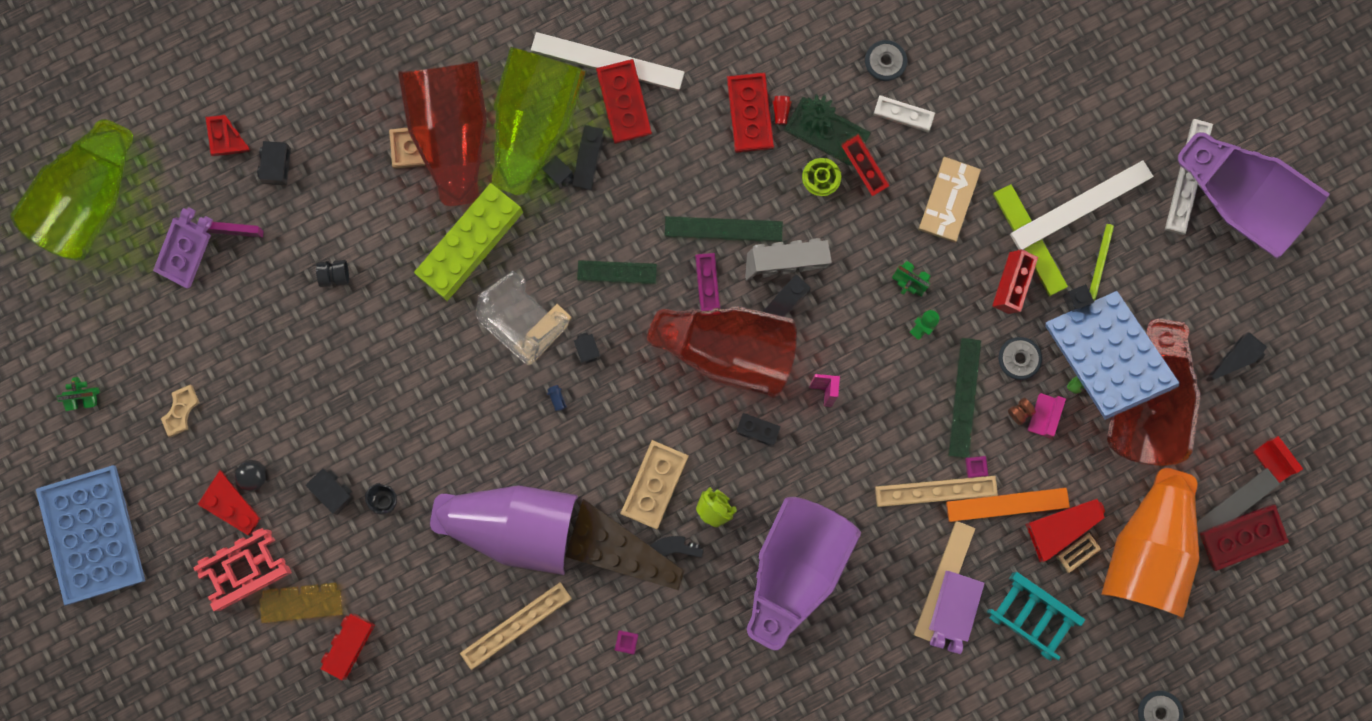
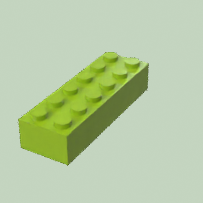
(468, 242)

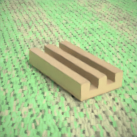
(1064, 563)

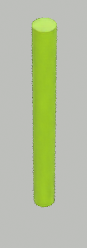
(1101, 260)

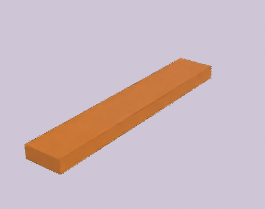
(1007, 504)

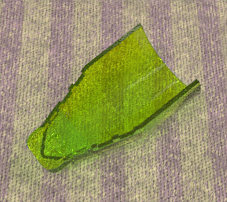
(532, 116)
(75, 193)

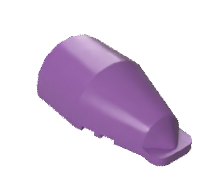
(1253, 191)
(509, 524)
(798, 568)

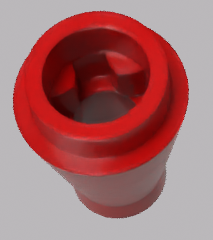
(781, 109)

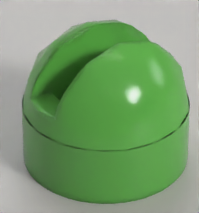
(1075, 385)

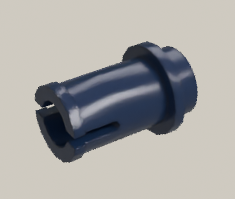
(556, 398)

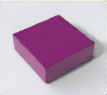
(976, 467)
(626, 642)

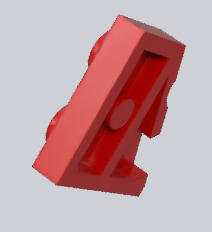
(224, 137)

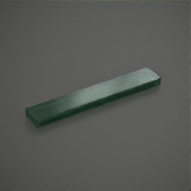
(723, 228)
(964, 398)

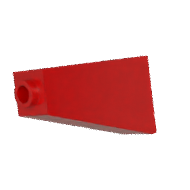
(1062, 528)

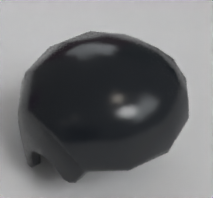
(250, 475)
(381, 499)

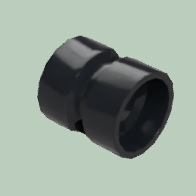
(332, 273)

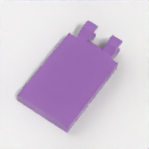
(183, 248)
(955, 611)

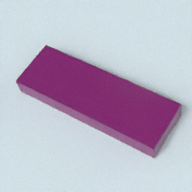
(235, 229)
(707, 281)

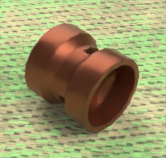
(1021, 411)

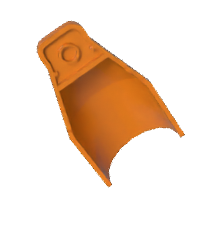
(1158, 547)

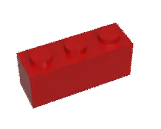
(865, 164)
(1015, 281)
(347, 646)

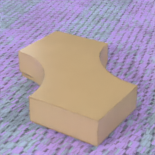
(183, 402)

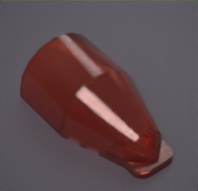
(447, 126)
(730, 346)
(1165, 426)

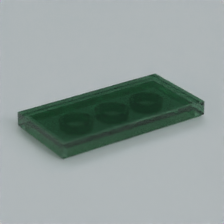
(829, 138)

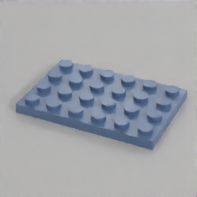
(1111, 355)
(90, 535)

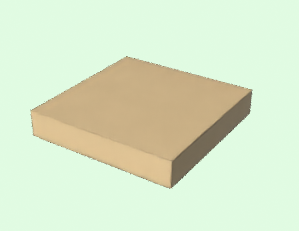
(403, 150)

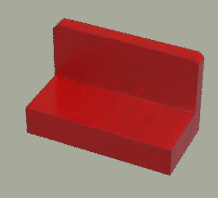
(1277, 459)

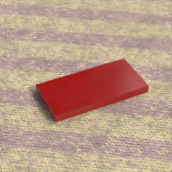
(624, 101)
(750, 112)

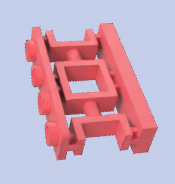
(248, 583)

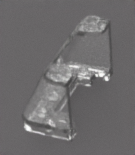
(518, 318)

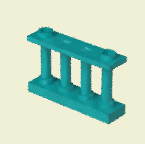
(1053, 607)

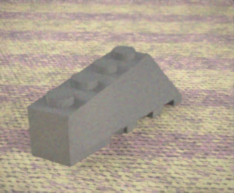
(787, 258)

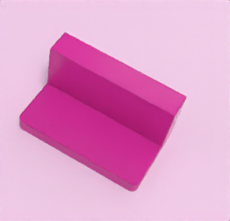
(1047, 415)

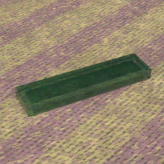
(617, 272)

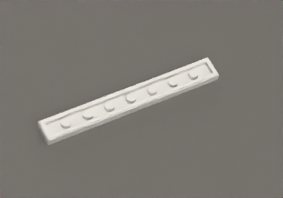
(596, 58)
(1081, 205)

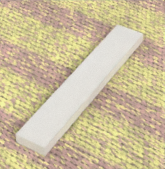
(1185, 189)

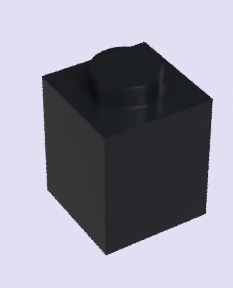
(558, 172)
(1078, 298)
(587, 348)

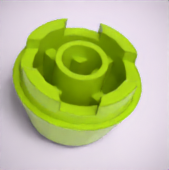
(821, 177)
(714, 508)

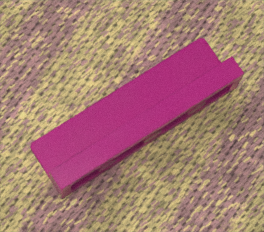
(829, 384)

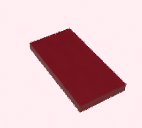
(1244, 537)

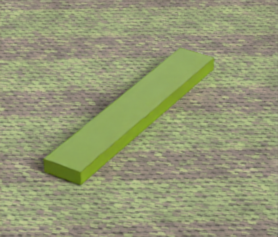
(1017, 218)

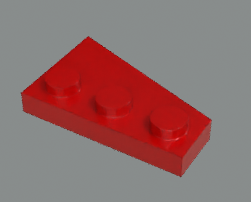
(227, 504)

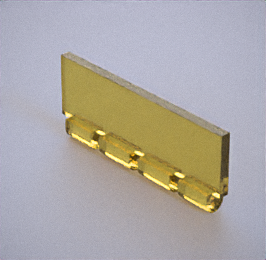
(299, 606)

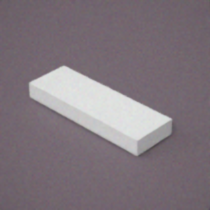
(904, 114)

